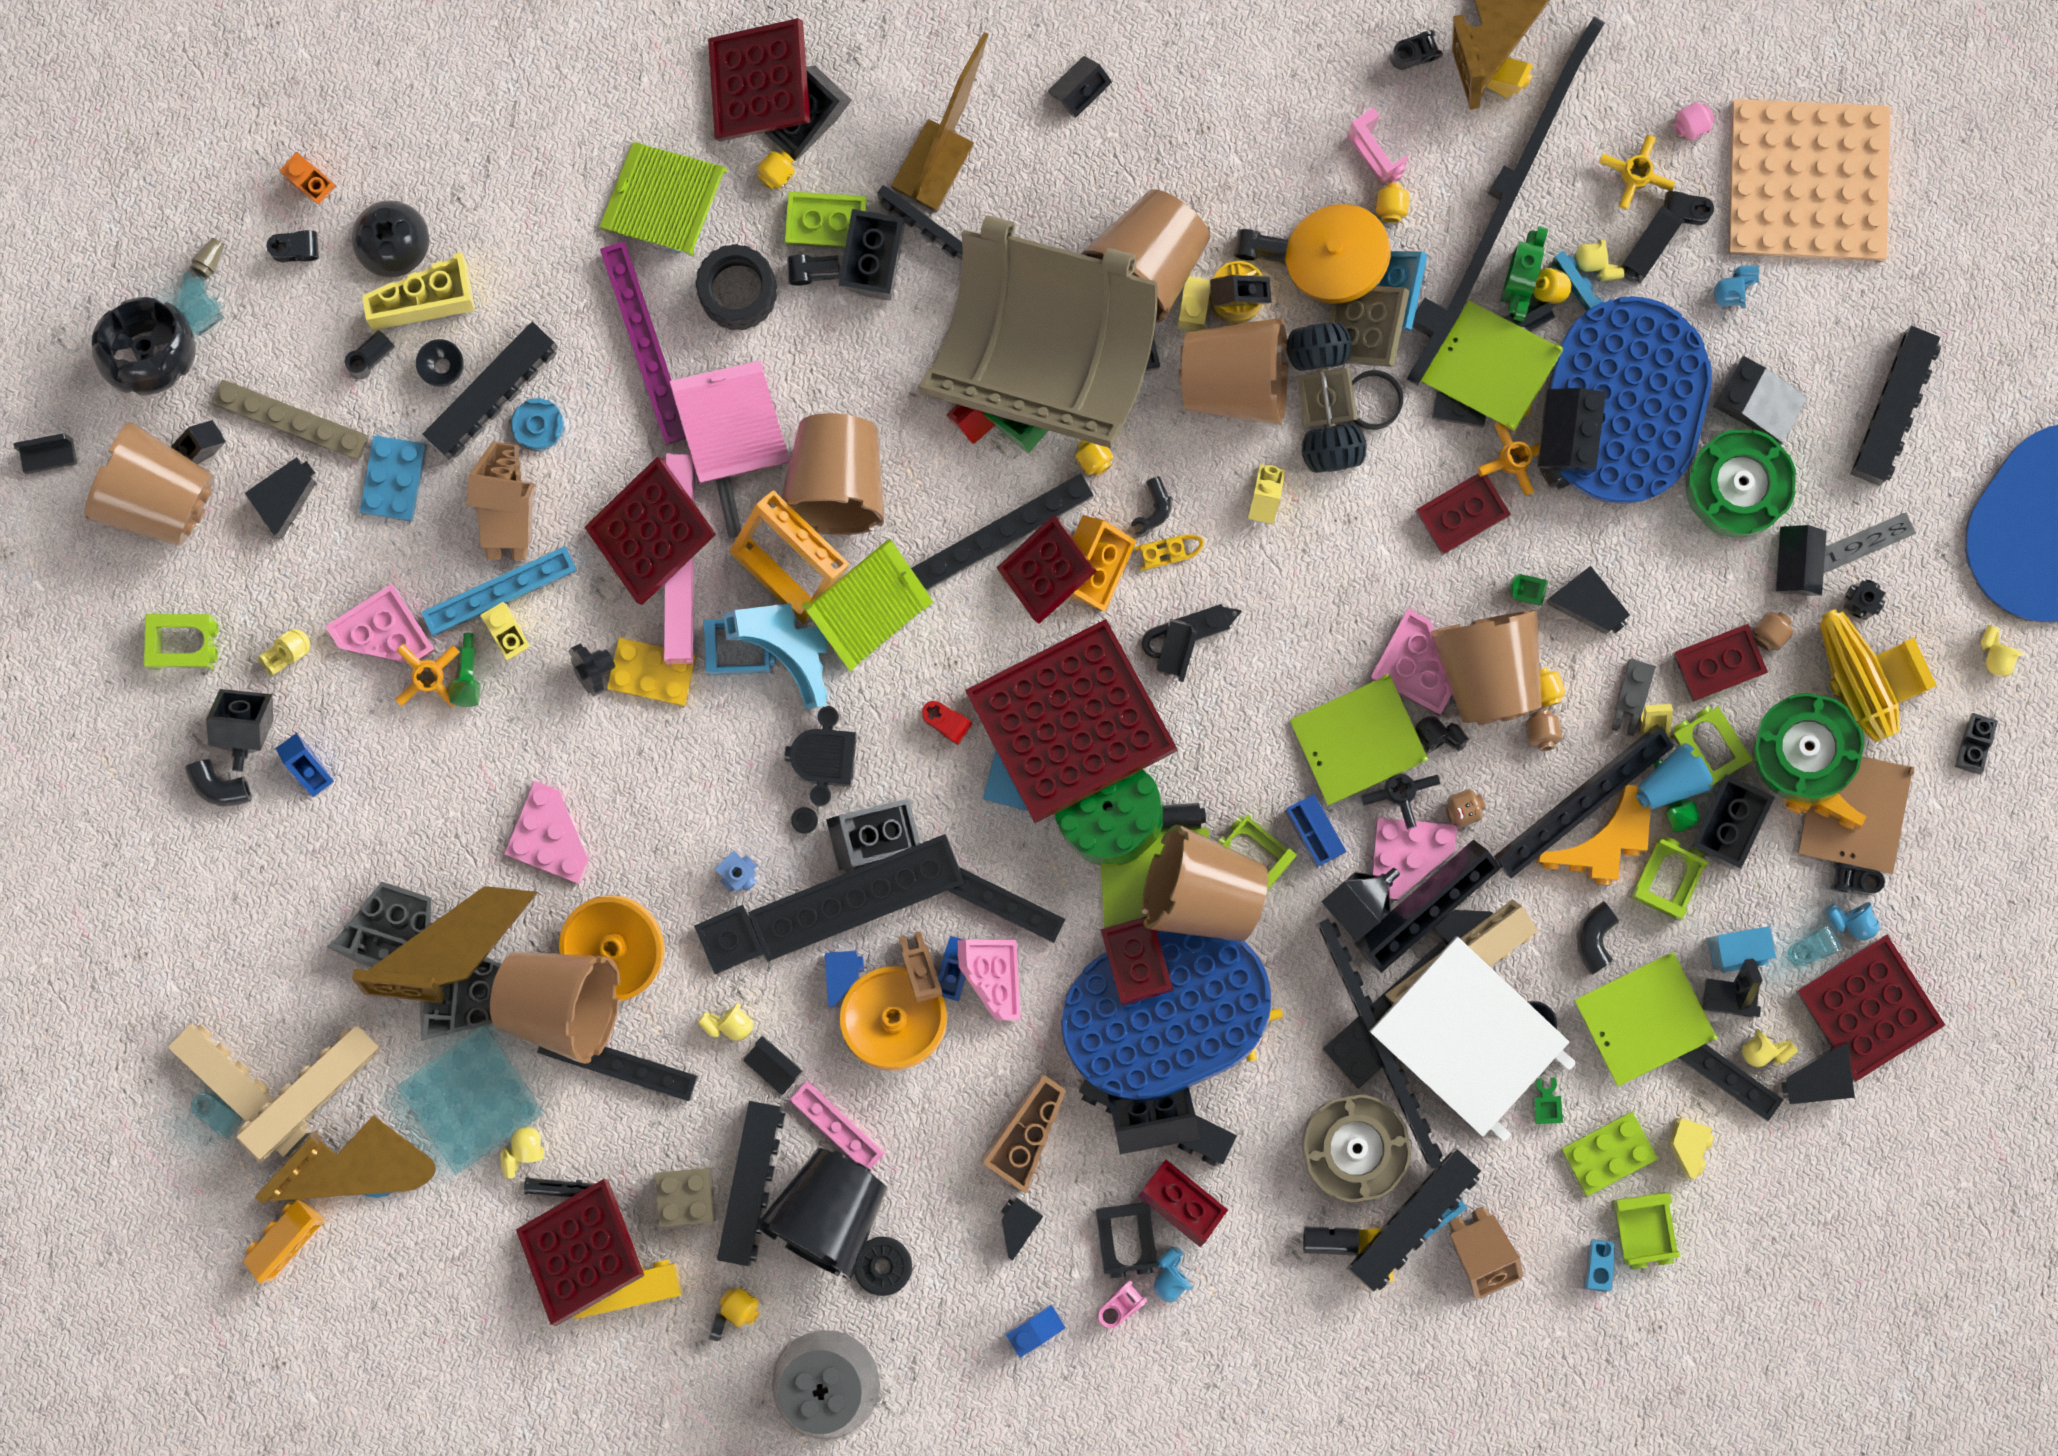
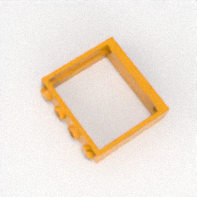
(801, 539)

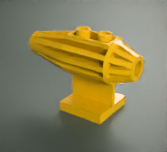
(1870, 682)

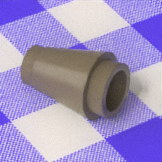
(207, 259)

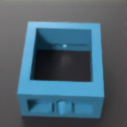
(711, 654)

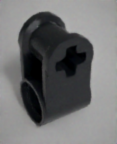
(1420, 48)
(1686, 207)
(297, 246)
(1851, 879)

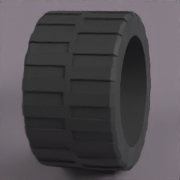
(736, 256)

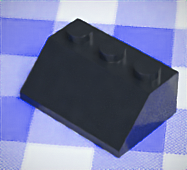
(872, 254)
(1571, 430)
(1732, 823)
(1153, 1122)

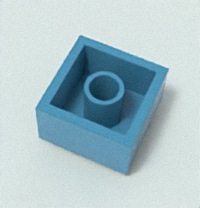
(1731, 949)

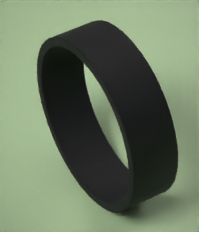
(1394, 382)

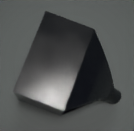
(239, 723)
(1361, 901)

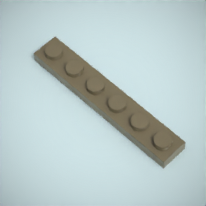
(290, 420)

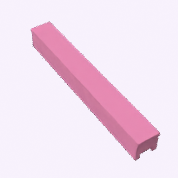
(680, 587)

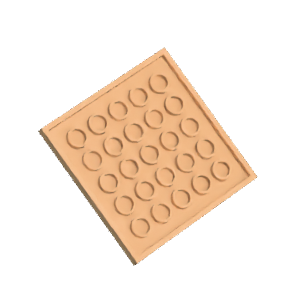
(1809, 180)

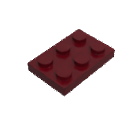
(1463, 512)
(1720, 662)
(1136, 961)
(1183, 1203)

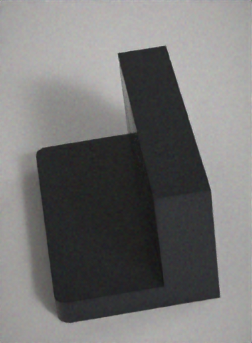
(1080, 85)
(46, 453)
(1177, 648)
(1721, 998)
(772, 1065)

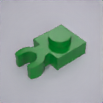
(1547, 1107)

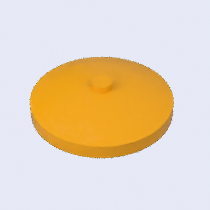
(1338, 253)
(617, 930)
(886, 1023)

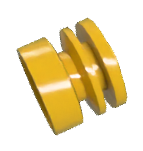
(1236, 314)

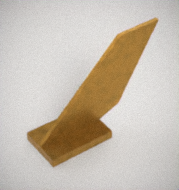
(938, 150)
(447, 948)

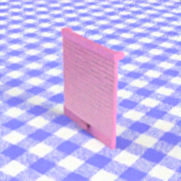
(729, 422)

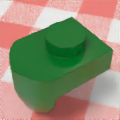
(1528, 589)

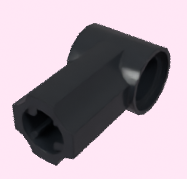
(1253, 246)
(805, 269)
(1536, 316)
(370, 352)

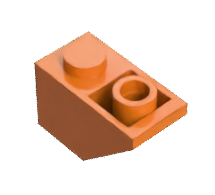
(307, 178)

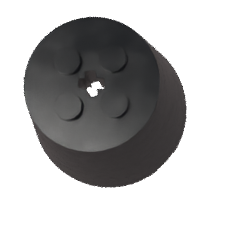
(826, 1212)

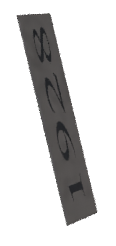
(1867, 541)

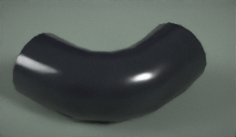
(214, 789)
(1591, 936)

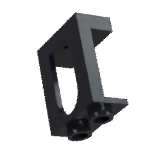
(1148, 1255)

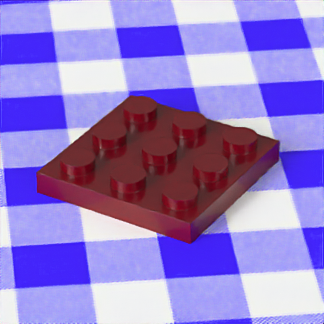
(1046, 569)

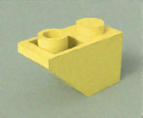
(1266, 494)
(505, 630)
(1689, 1145)

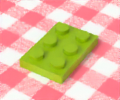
(820, 218)
(1609, 1153)

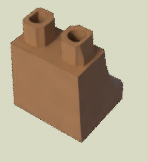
(508, 529)
(1485, 1253)

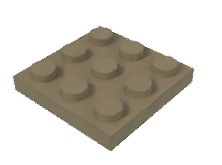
(1373, 324)

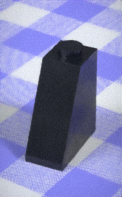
(1651, 245)
(283, 495)
(1590, 602)
(1821, 1078)

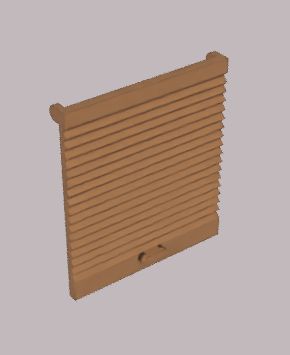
(1881, 795)

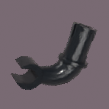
(1162, 507)

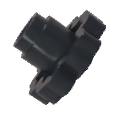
(591, 667)

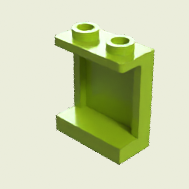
(1646, 1229)

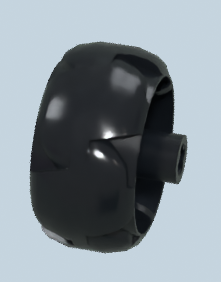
(154, 369)

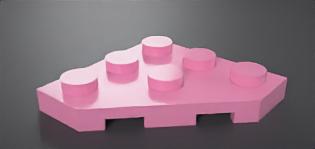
(380, 628)
(1415, 664)
(548, 836)
(1410, 851)
(993, 974)

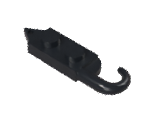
(1207, 622)

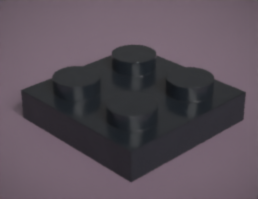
(729, 939)

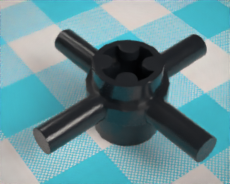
(1396, 799)

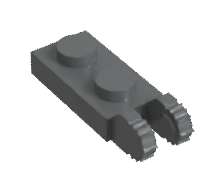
(1633, 694)

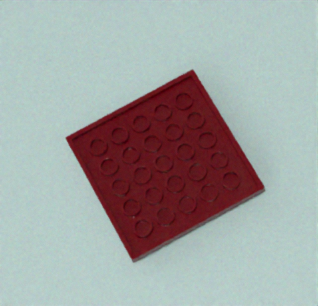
(1071, 721)

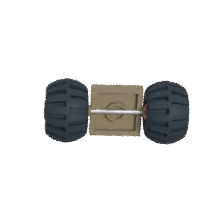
(1326, 397)

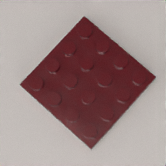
(759, 80)
(650, 530)
(1871, 1005)
(580, 1252)

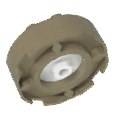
(1382, 1152)

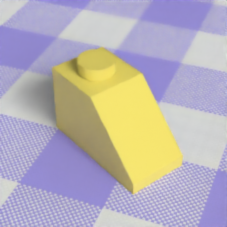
(1194, 303)

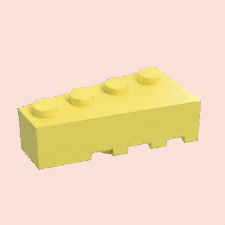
(422, 296)

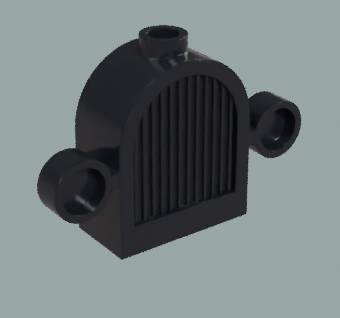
(824, 756)

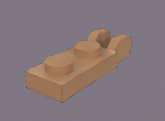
(920, 969)

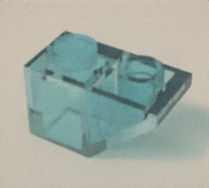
(197, 306)

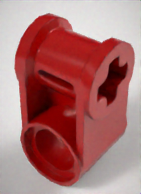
(950, 724)

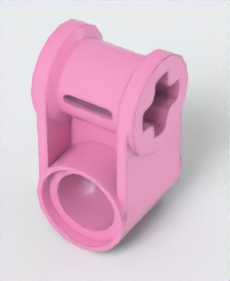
(1122, 1304)

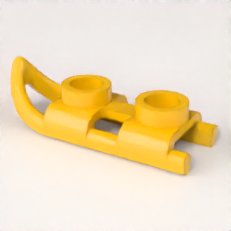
(1174, 548)

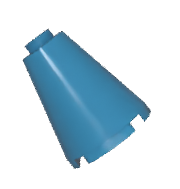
(1675, 779)

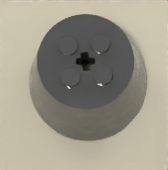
(839, 1365)

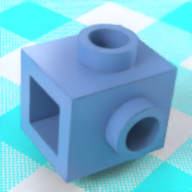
(728, 868)

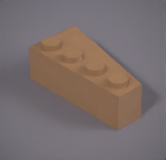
(496, 479)
(1021, 1140)

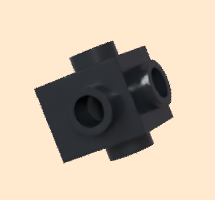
(1858, 605)

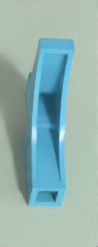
(796, 649)

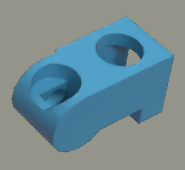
(1600, 1266)

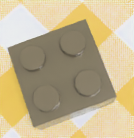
(685, 1197)

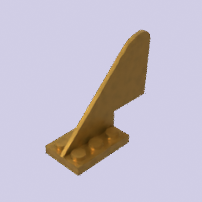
(1485, 48)
(368, 1164)

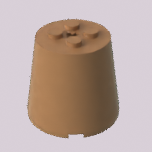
(1163, 237)
(1236, 371)
(836, 474)
(149, 488)
(1492, 666)
(1203, 888)
(557, 1001)

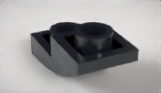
(1976, 743)

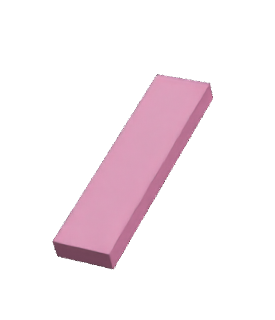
(836, 1126)

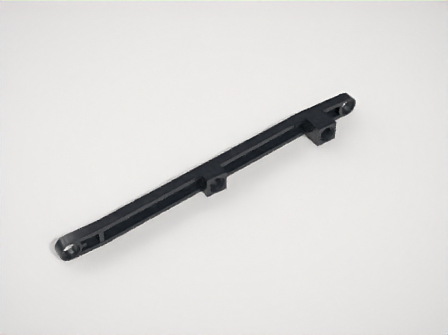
(1436, 320)

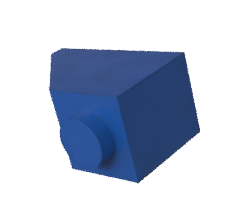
(304, 764)
(841, 973)
(950, 975)
(1035, 1331)

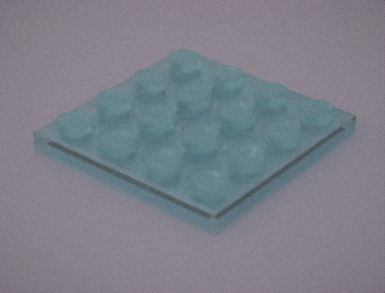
(470, 1099)

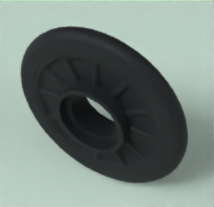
(899, 1271)

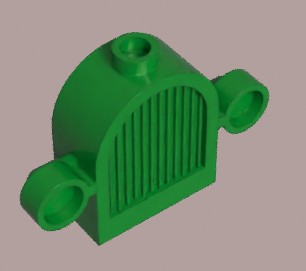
(1523, 272)

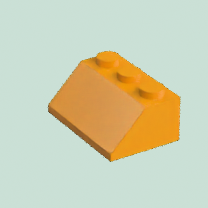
(1109, 553)
(282, 1240)

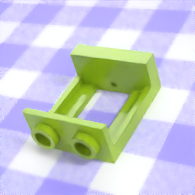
(204, 658)
(1684, 731)
(1252, 829)
(1695, 866)

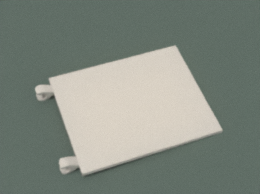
(1470, 1037)

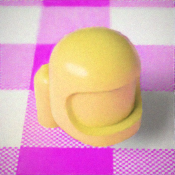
(1595, 259)
(286, 650)
(2000, 658)
(732, 1023)
(1761, 1050)
(524, 1148)

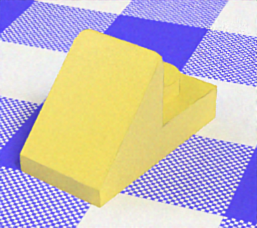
(1654, 715)

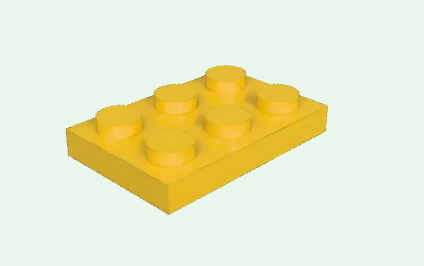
(644, 673)

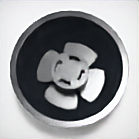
(401, 246)

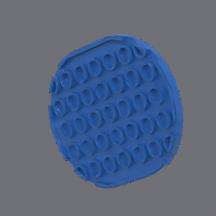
(1654, 398)
(2016, 531)
(1173, 1038)

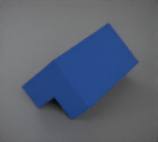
(1315, 831)

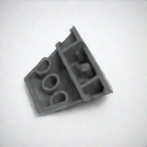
(383, 924)
(463, 1006)

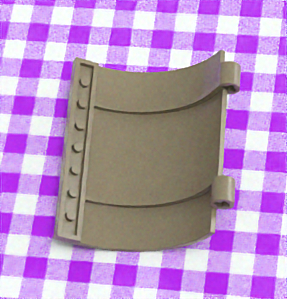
(1046, 335)

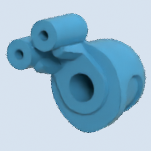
(1732, 290)
(1859, 921)
(1171, 1281)

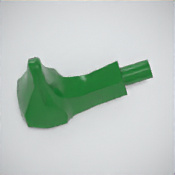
(465, 690)
(1682, 813)

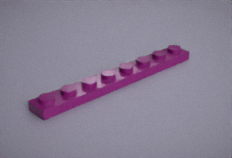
(643, 339)

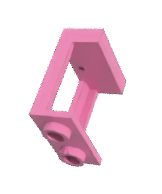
(1370, 150)

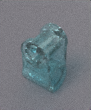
(1818, 945)
(220, 1117)

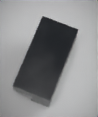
(1801, 560)

